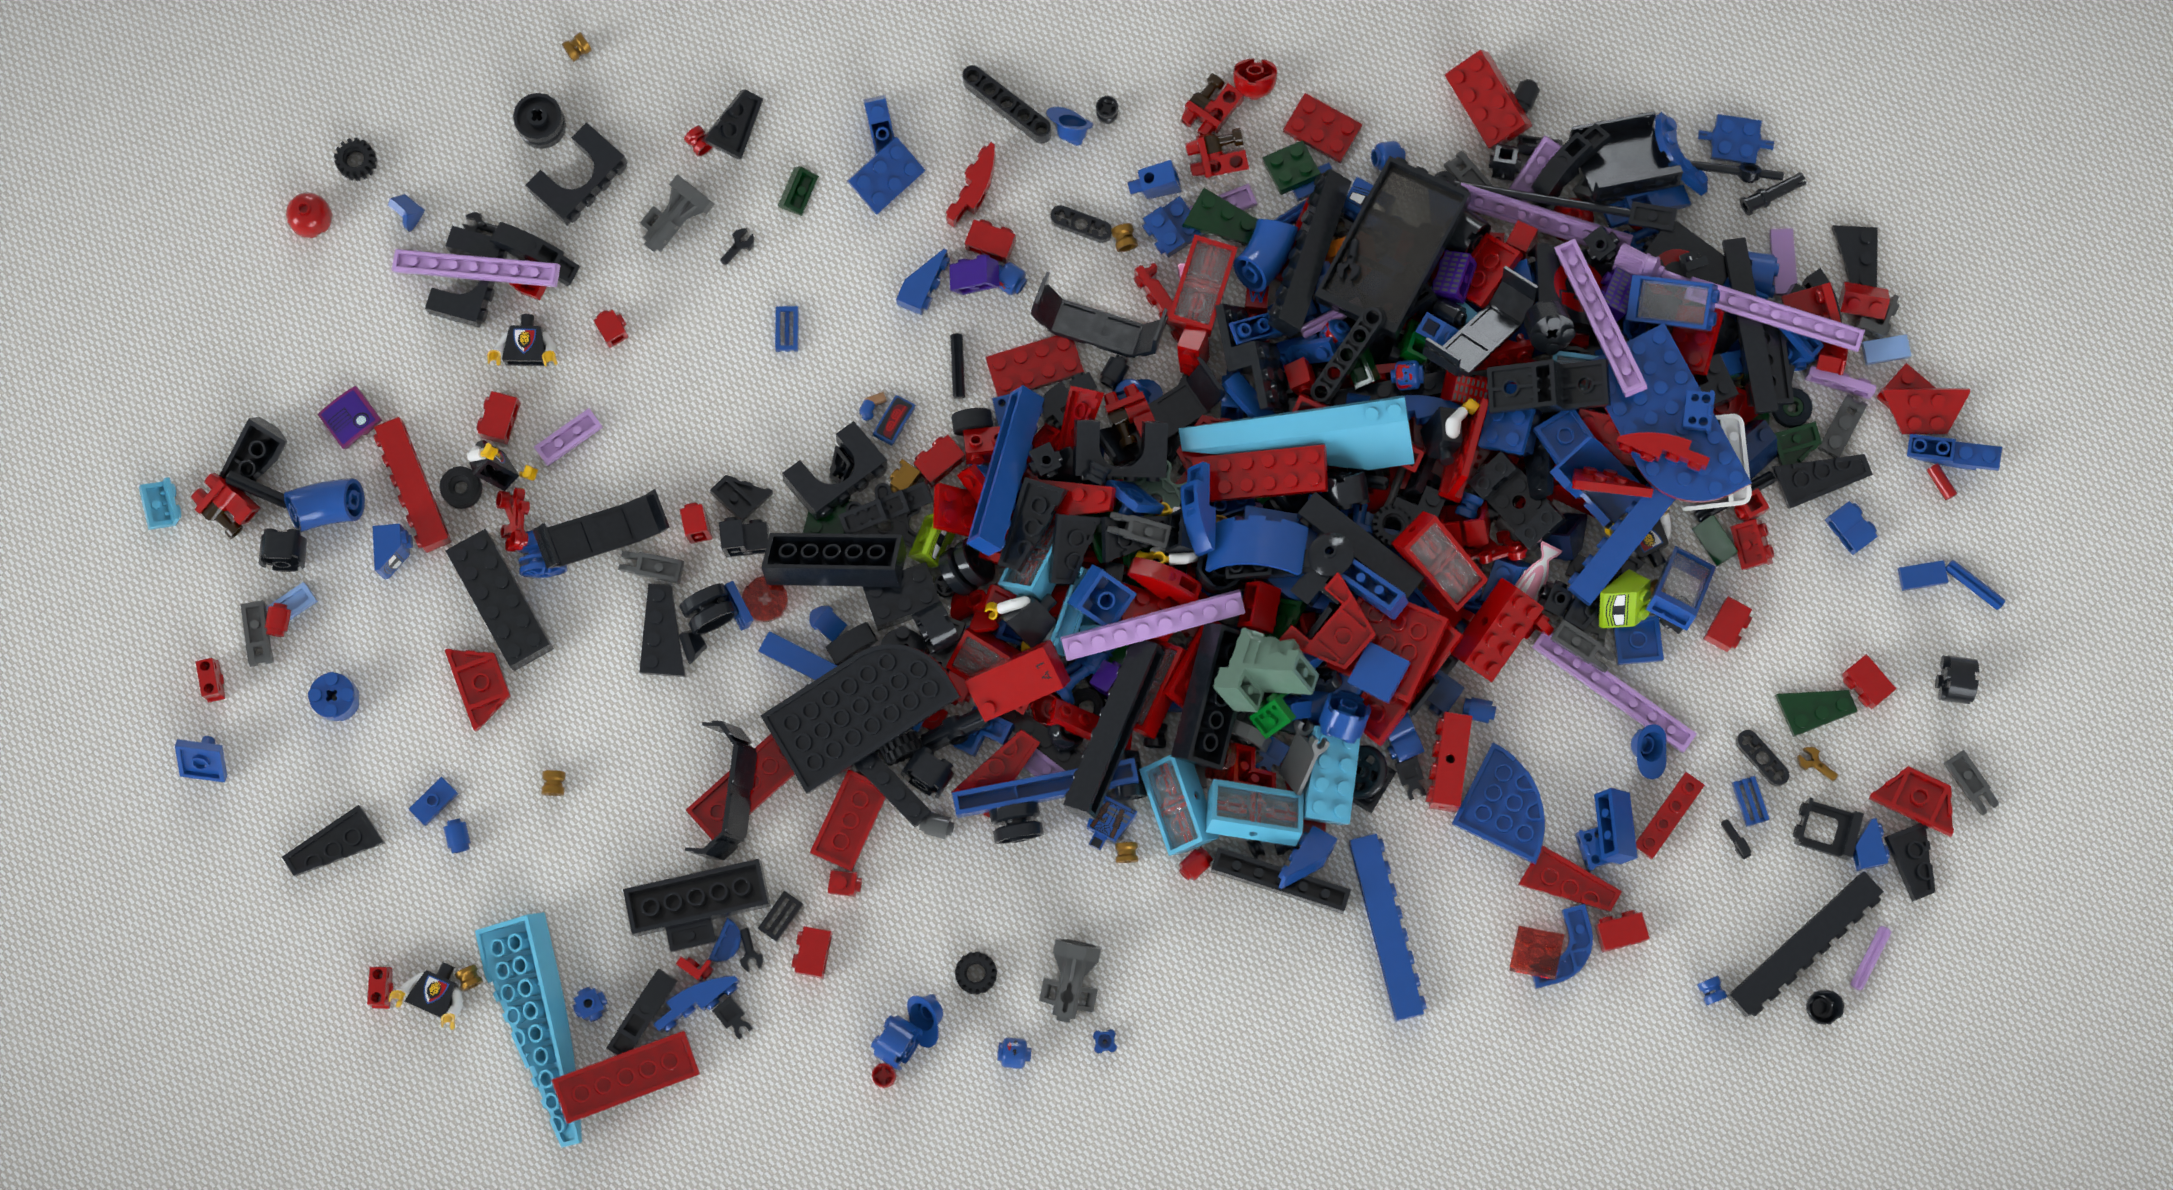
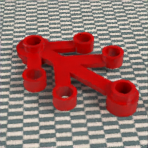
(515, 509)
(1513, 549)

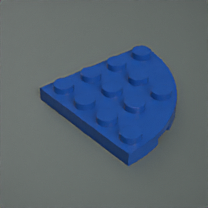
(1504, 806)

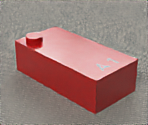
(1017, 680)

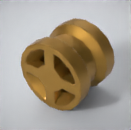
(1126, 852)
(468, 977)

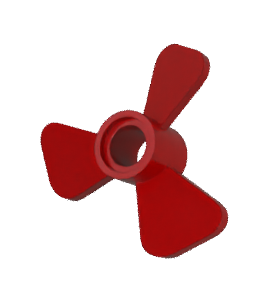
(967, 605)

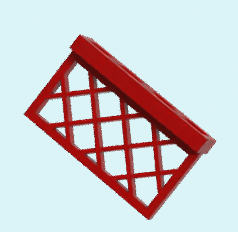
(1456, 474)

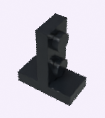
(1424, 477)

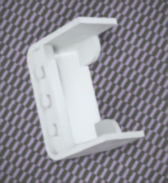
(1735, 432)

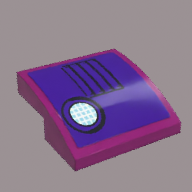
(349, 417)

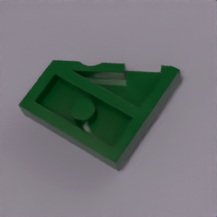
(1797, 443)

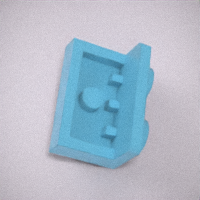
(160, 504)

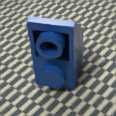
(1870, 848)

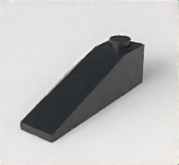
(255, 449)

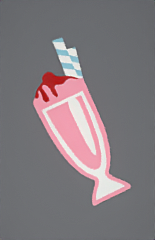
(1538, 572)

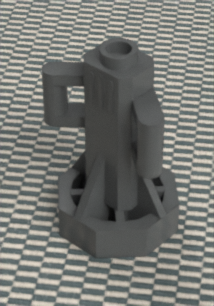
(683, 204)
(1247, 734)
(1074, 962)

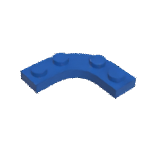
(1667, 142)
(1578, 948)

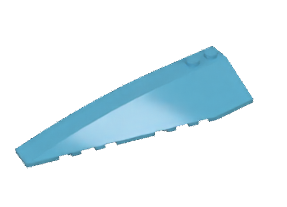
(1355, 434)
(527, 983)

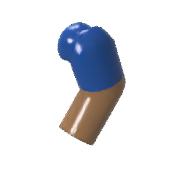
(869, 404)

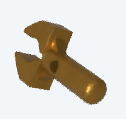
(1816, 763)

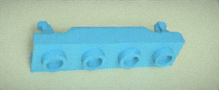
(1069, 617)

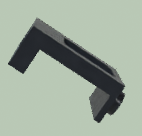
(1845, 835)

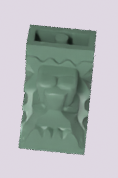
(1263, 666)

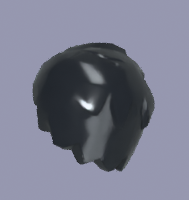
(1063, 739)

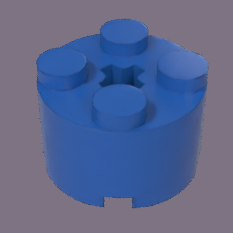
(1764, 268)
(321, 697)
(1344, 716)
(896, 1041)

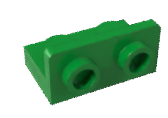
(1272, 715)

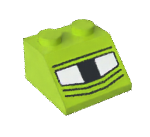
(930, 543)
(1624, 601)

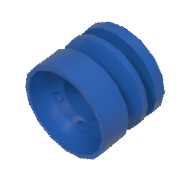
(533, 563)

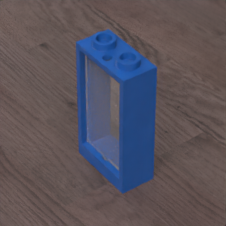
(1673, 302)
(1681, 588)

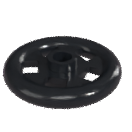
(1379, 766)

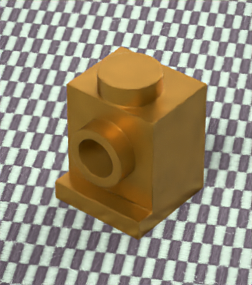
(904, 477)

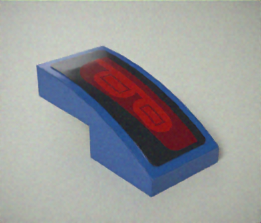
(894, 420)

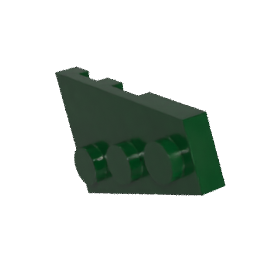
(1814, 709)

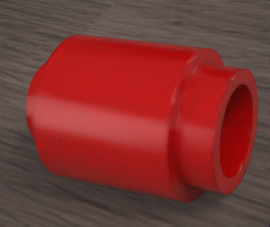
(277, 620)
(1195, 864)

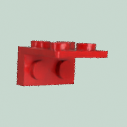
(1815, 300)

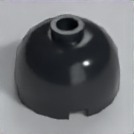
(1215, 580)

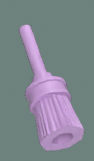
(1642, 264)

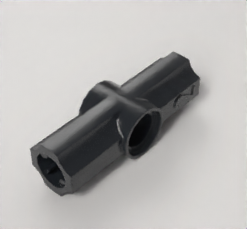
(954, 730)

